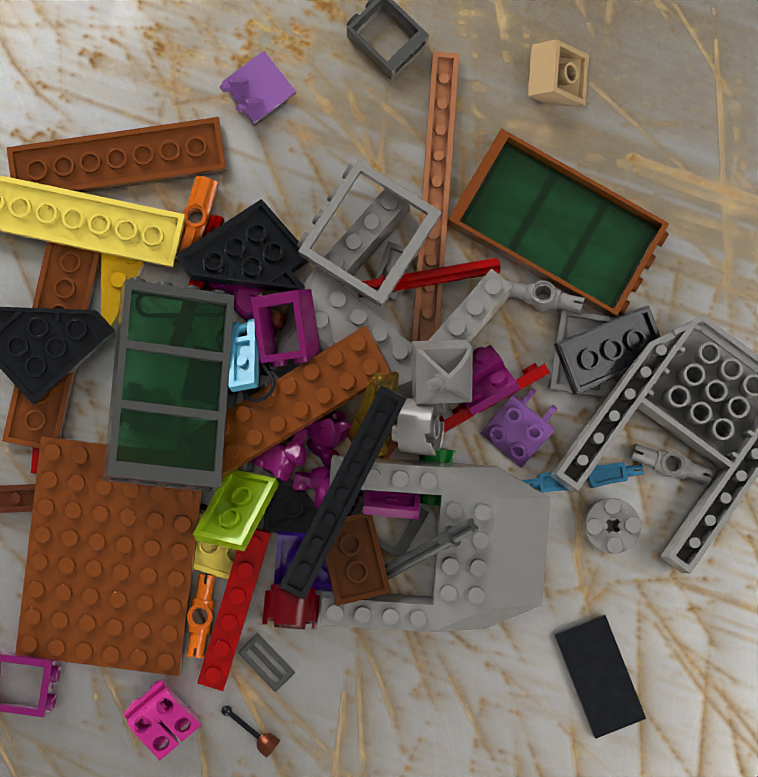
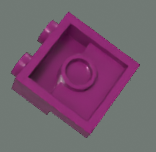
(489, 380)

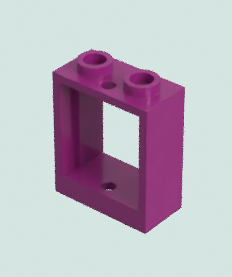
(305, 323)
(50, 676)

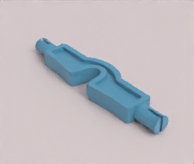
(599, 476)

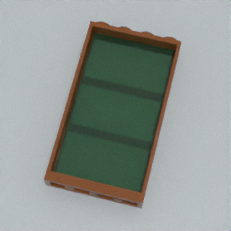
(558, 224)

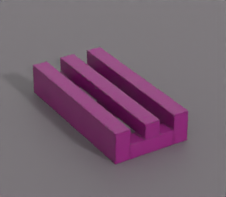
(392, 504)

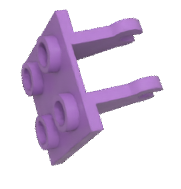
(258, 87)
(518, 429)

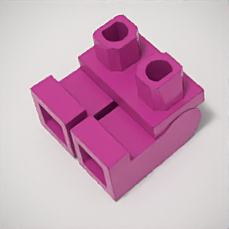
(159, 718)

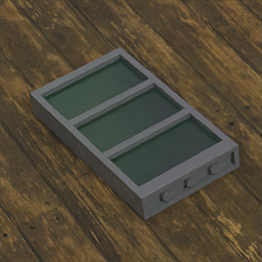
(169, 386)

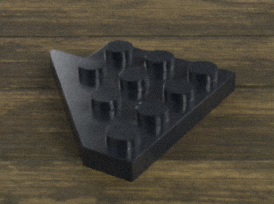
(247, 252)
(47, 344)

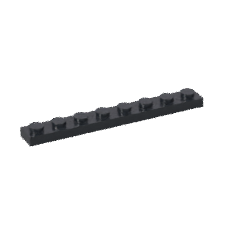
(343, 491)

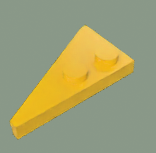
(113, 274)

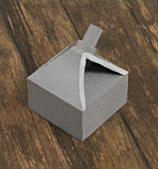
(442, 371)

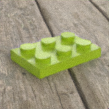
(236, 510)

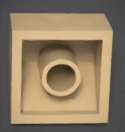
(558, 74)

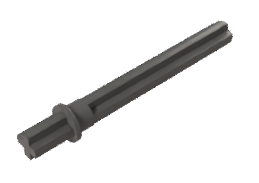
(449, 537)

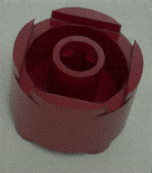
(290, 610)

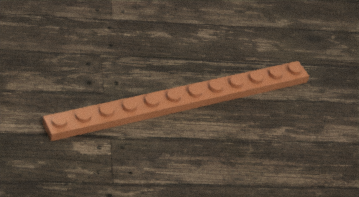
(436, 188)

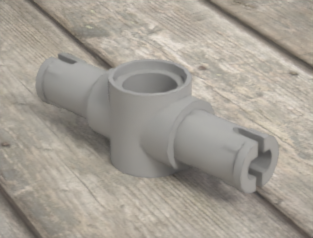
(557, 298)
(684, 469)

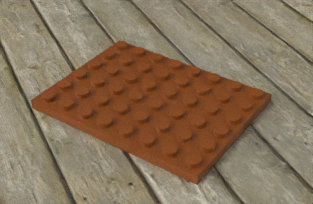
(106, 565)

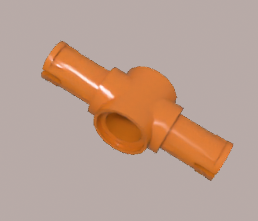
(197, 630)

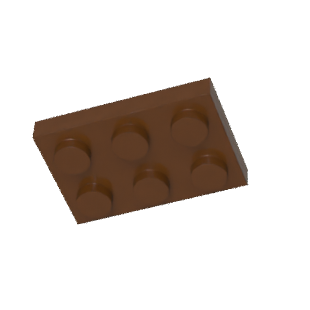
(356, 562)

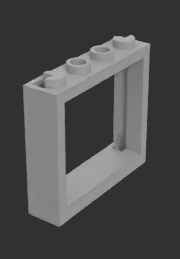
(323, 217)

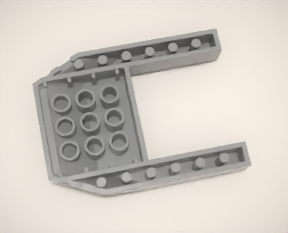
(341, 313)
(705, 394)
(483, 578)

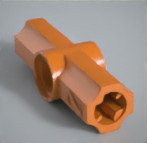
(200, 201)

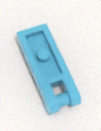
(243, 357)

